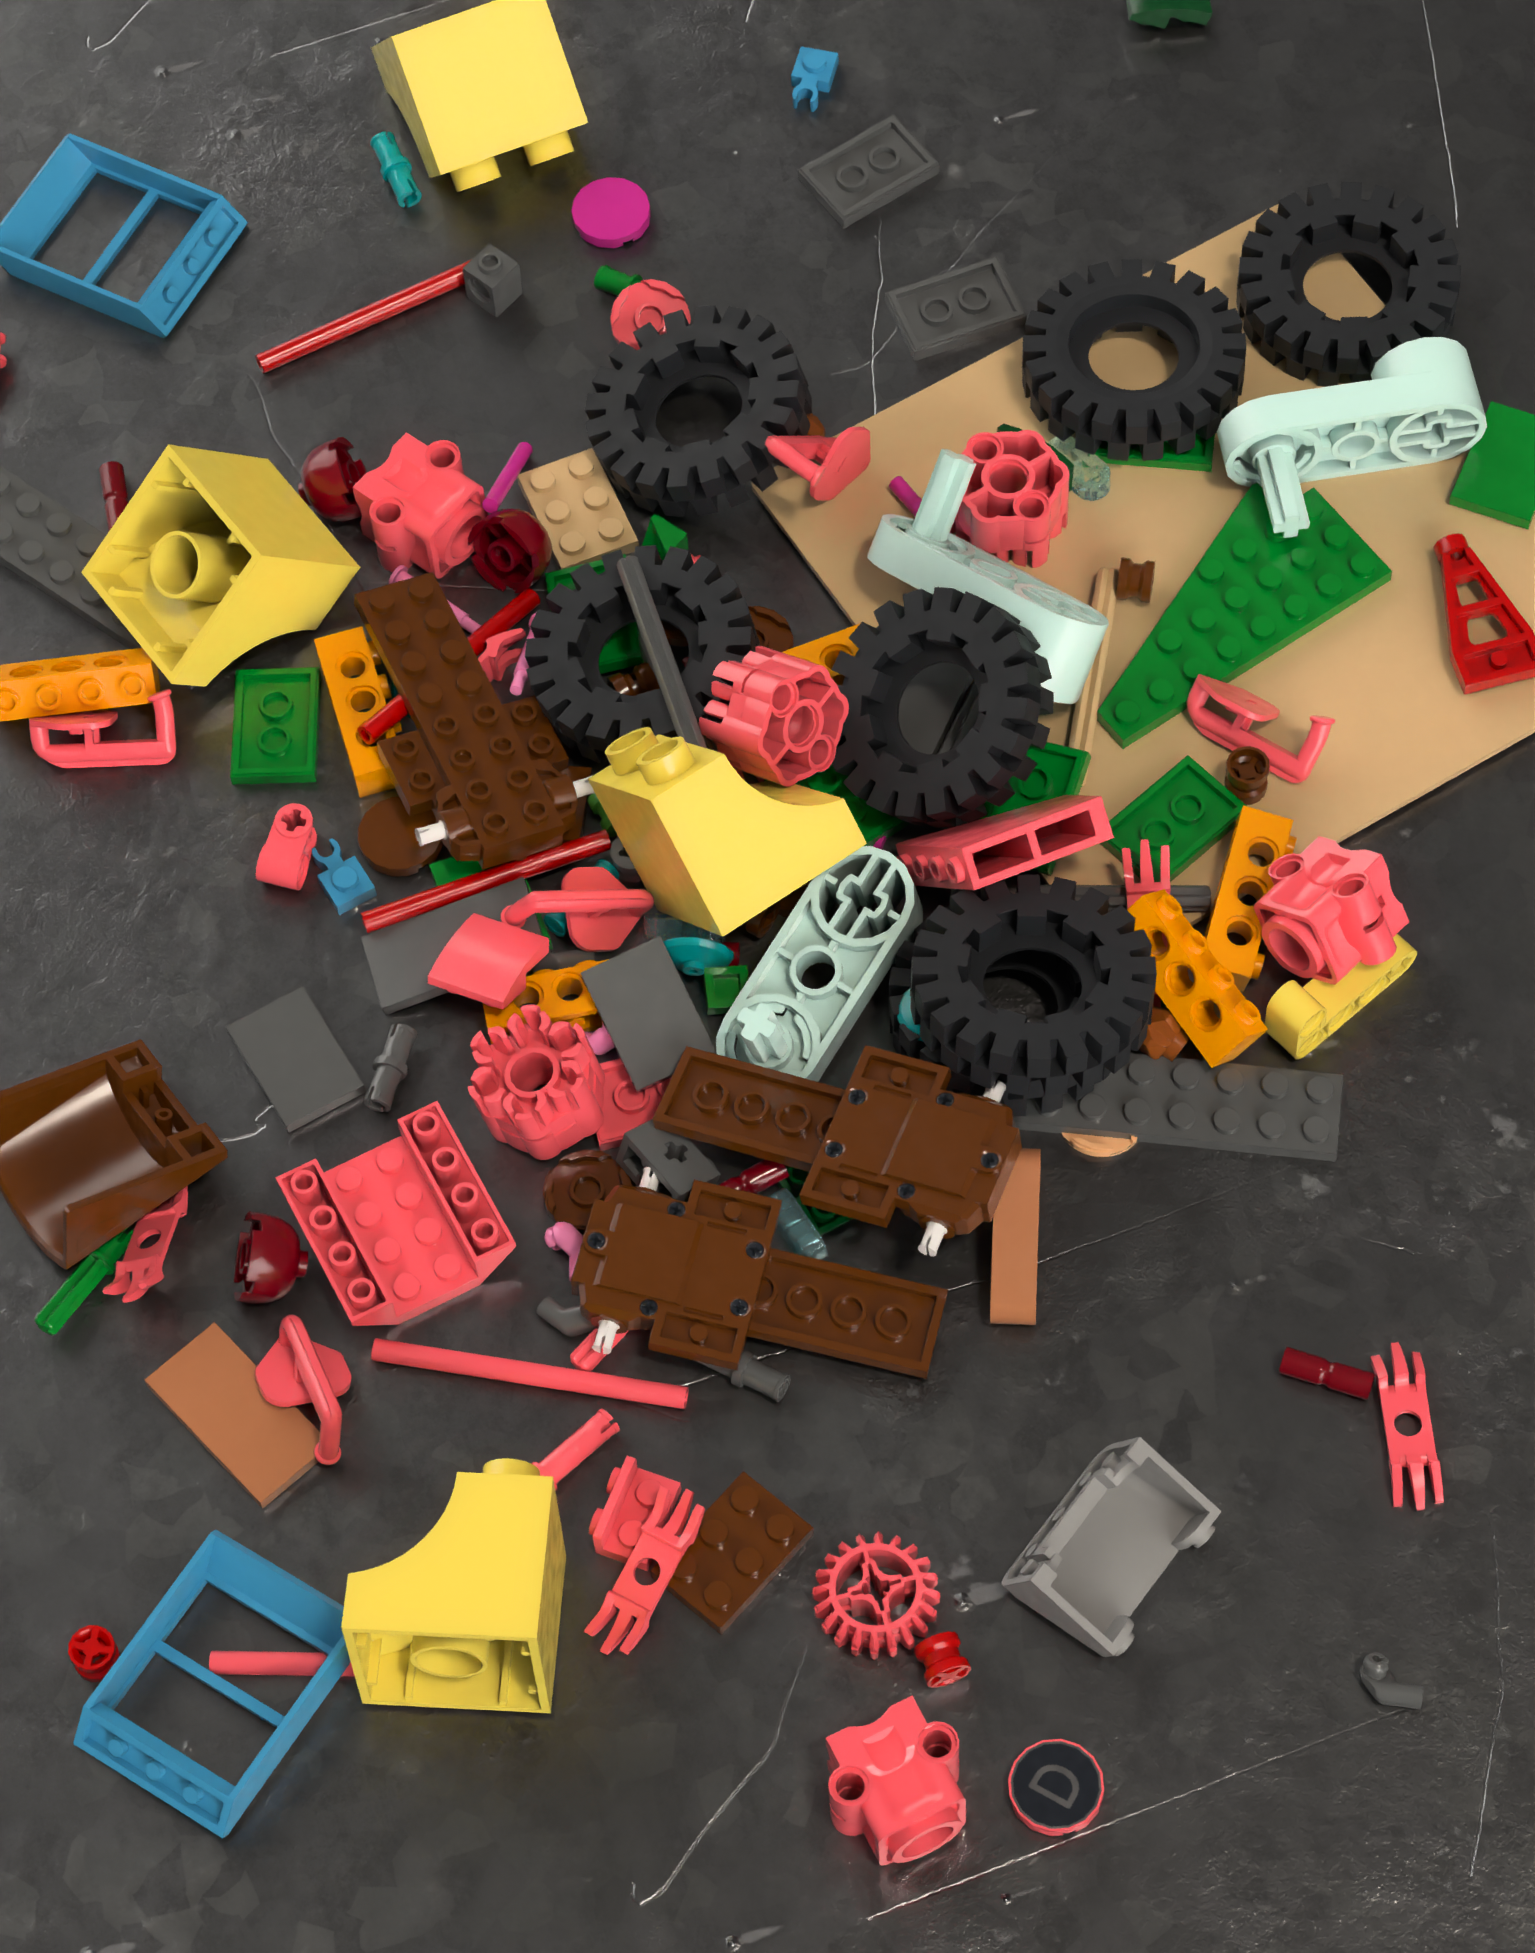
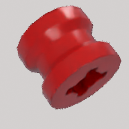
(89, 1644)
(942, 1659)

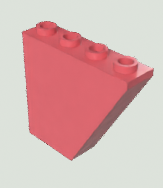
(1005, 843)

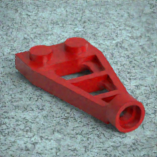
(1490, 662)

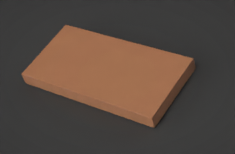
(218, 1400)

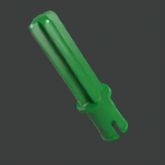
(81, 1283)

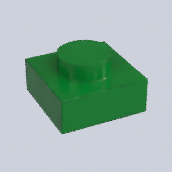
(723, 986)

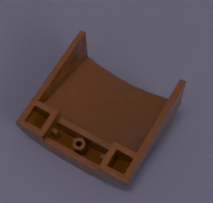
(97, 1150)

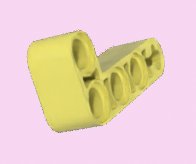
(1309, 1014)

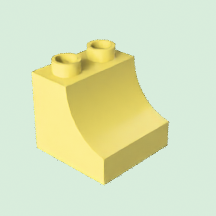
(483, 88)
(216, 562)
(711, 840)
(470, 1606)

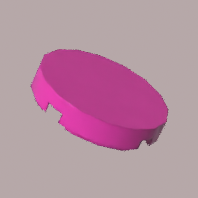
(611, 212)

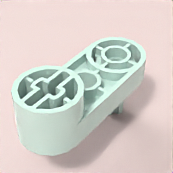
(1410, 414)
(930, 557)
(854, 944)

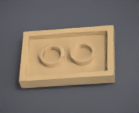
(578, 509)

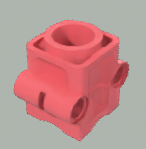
(420, 506)
(1330, 911)
(899, 1783)

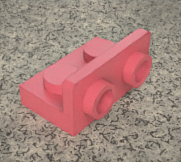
(627, 1509)

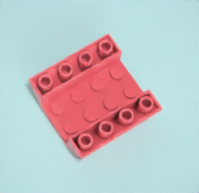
(400, 1222)

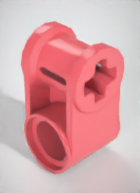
(288, 848)

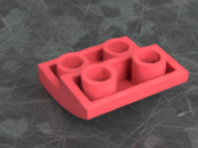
(488, 961)

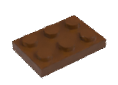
(736, 1552)

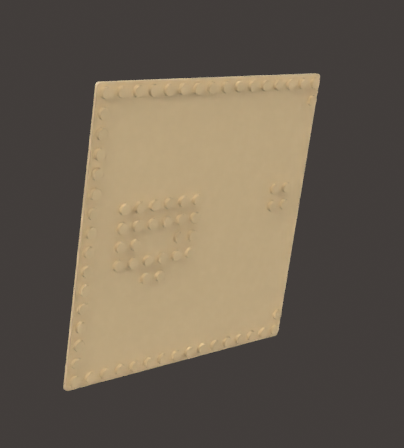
(1370, 667)

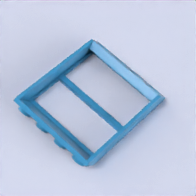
(58, 188)
(163, 1768)

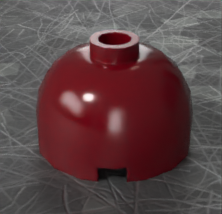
(329, 480)
(511, 549)
(268, 1259)

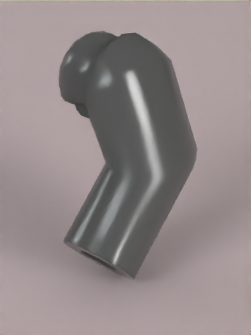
(562, 960)
(566, 1320)
(1384, 1686)

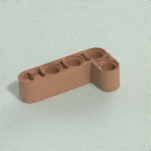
(1016, 1244)

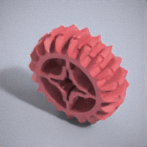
(892, 1588)

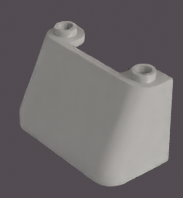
(1110, 1544)

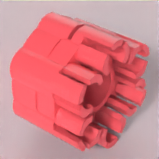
(1013, 496)
(779, 716)
(534, 1056)

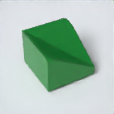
(663, 535)

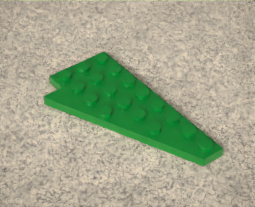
(1242, 607)

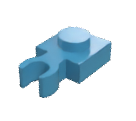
(813, 73)
(343, 881)

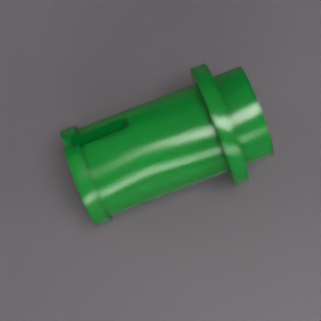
(614, 280)

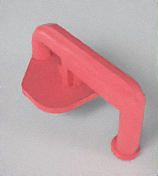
(840, 459)
(1237, 734)
(105, 753)
(595, 904)
(303, 1373)

